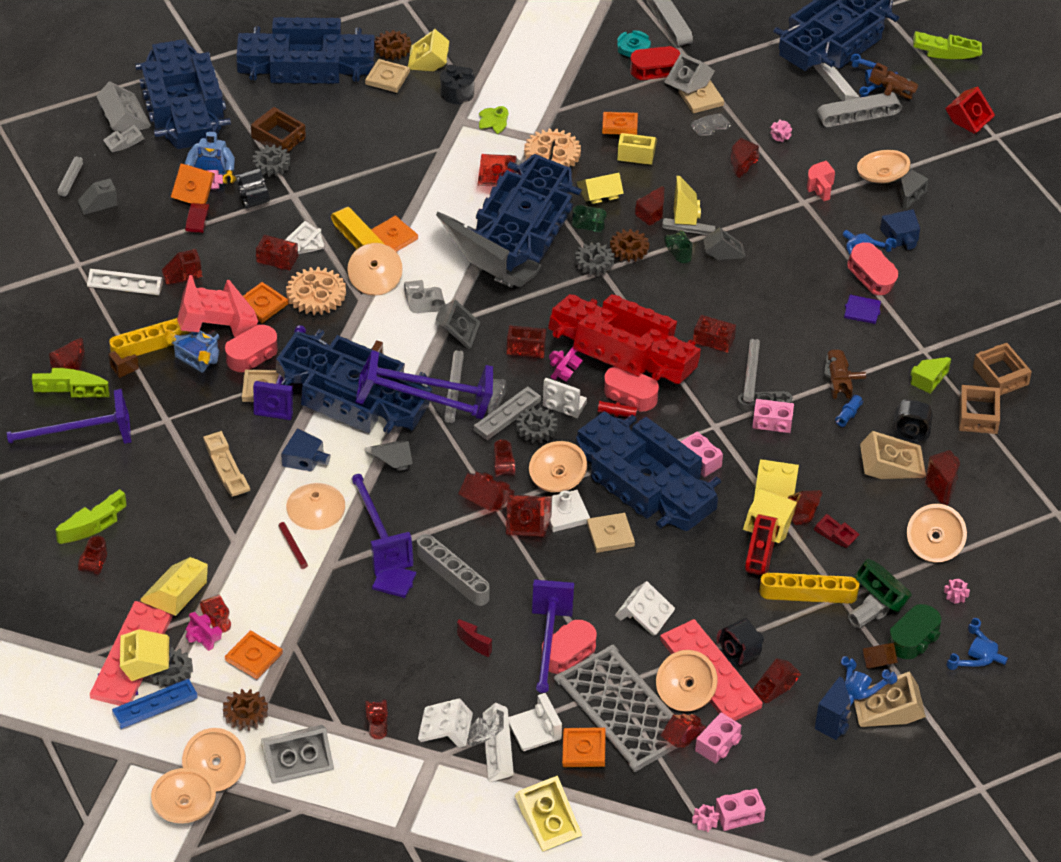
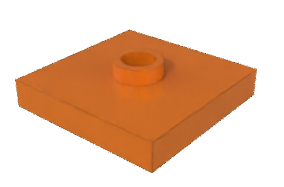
(620, 123)
(192, 184)
(395, 233)
(265, 301)
(253, 654)
(584, 747)

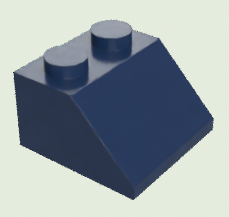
(834, 711)

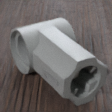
(869, 610)

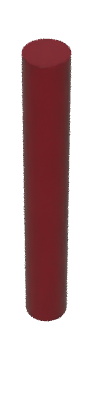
(293, 545)

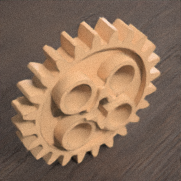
(565, 151)
(316, 291)

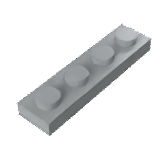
(507, 413)

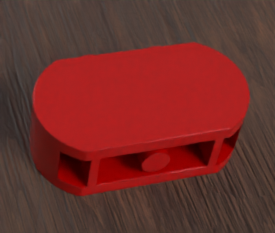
(653, 62)
(761, 544)

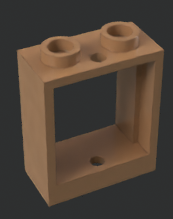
(1010, 382)
(970, 421)

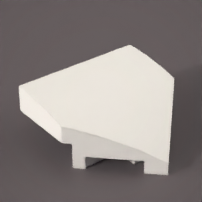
(307, 237)

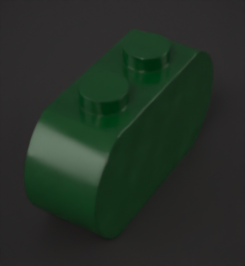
(883, 585)
(915, 631)

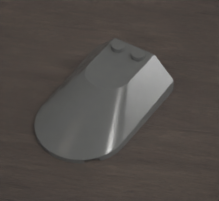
(488, 254)

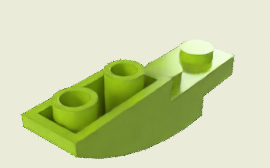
(951, 48)
(70, 380)
(87, 522)

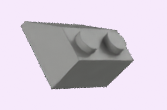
(689, 74)

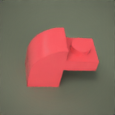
(820, 179)

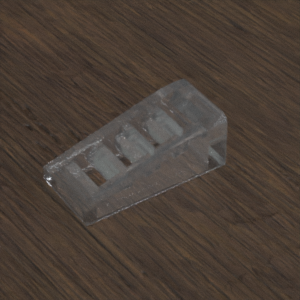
(499, 392)

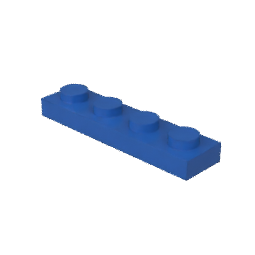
(154, 703)

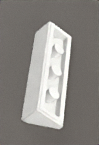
(836, 82)
(125, 282)
(499, 748)

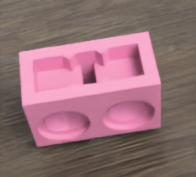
(773, 415)
(710, 455)
(718, 738)
(740, 812)

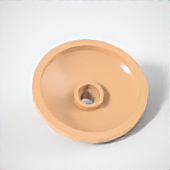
(883, 166)
(376, 279)
(555, 459)
(315, 506)
(940, 520)
(677, 671)
(214, 744)
(182, 787)

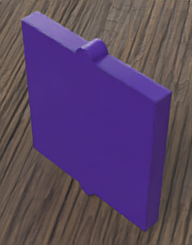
(862, 309)
(394, 581)

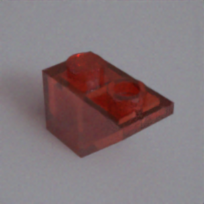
(743, 156)
(651, 206)
(182, 266)
(68, 356)
(806, 505)
(776, 680)
(682, 730)

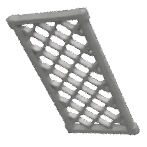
(640, 687)

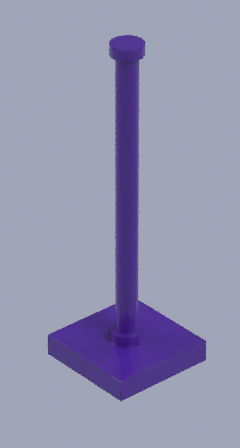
(369, 377)
(482, 392)
(274, 399)
(121, 417)
(388, 551)
(550, 599)

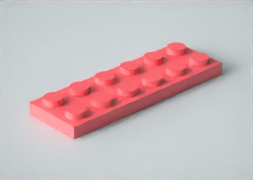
(112, 683)
(732, 694)

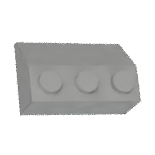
(122, 108)
(297, 753)

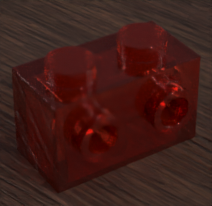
(277, 252)
(714, 333)
(526, 341)

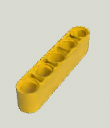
(354, 228)
(144, 339)
(809, 588)

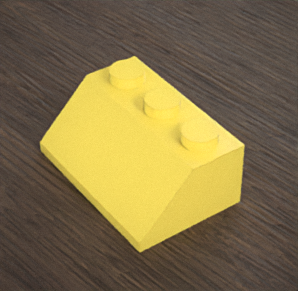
(177, 586)

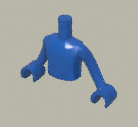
(856, 61)
(863, 238)
(981, 649)
(858, 683)

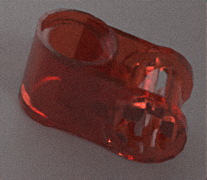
(503, 458)
(93, 555)
(217, 612)
(377, 719)

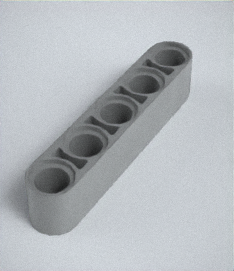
(671, 21)
(859, 109)
(453, 569)

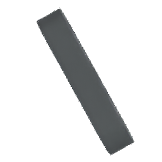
(778, 396)

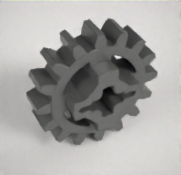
(271, 160)
(594, 258)
(536, 424)
(175, 672)

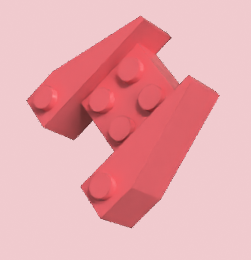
(215, 307)

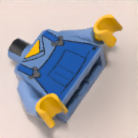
(212, 155)
(195, 348)

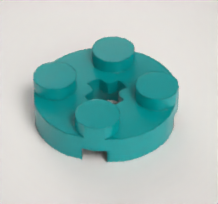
(626, 41)

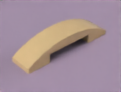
(225, 465)

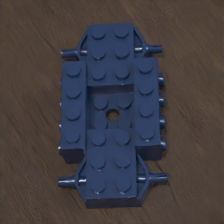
(833, 31)
(305, 51)
(181, 93)
(527, 232)
(332, 380)
(623, 457)

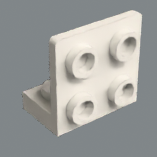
(563, 398)
(647, 608)
(446, 719)
(536, 725)

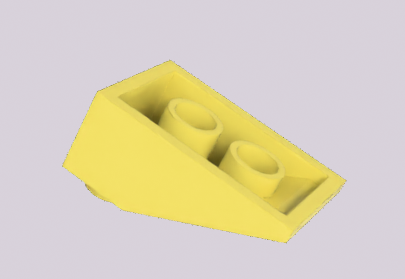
(548, 813)

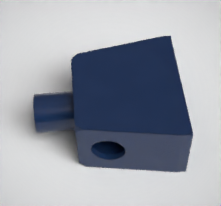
(901, 227)
(304, 452)

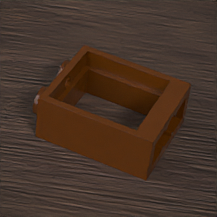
(275, 117)

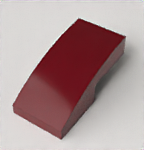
(197, 217)
(833, 531)
(468, 634)

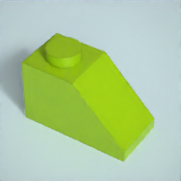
(930, 373)

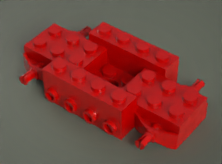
(625, 336)

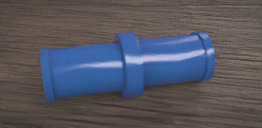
(849, 410)

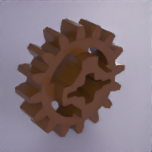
(393, 44)
(629, 245)
(245, 709)

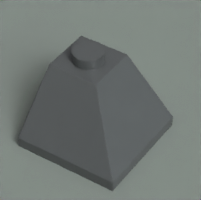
(458, 322)
(393, 454)

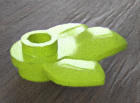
(491, 118)

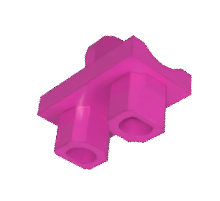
(562, 370)
(200, 631)

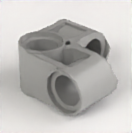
(421, 298)

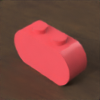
(872, 268)
(251, 348)
(631, 389)
(571, 645)

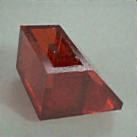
(485, 491)

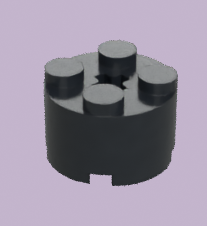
(457, 84)
(252, 188)
(912, 421)
(740, 642)

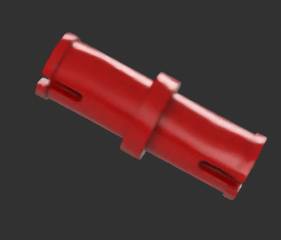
(616, 409)

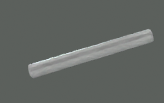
(751, 370)
(455, 376)

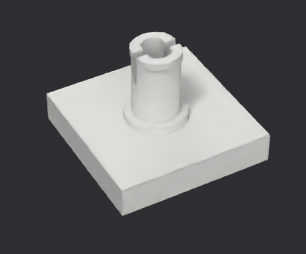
(567, 511)

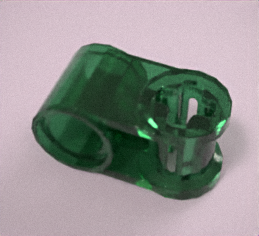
(586, 218)
(679, 246)

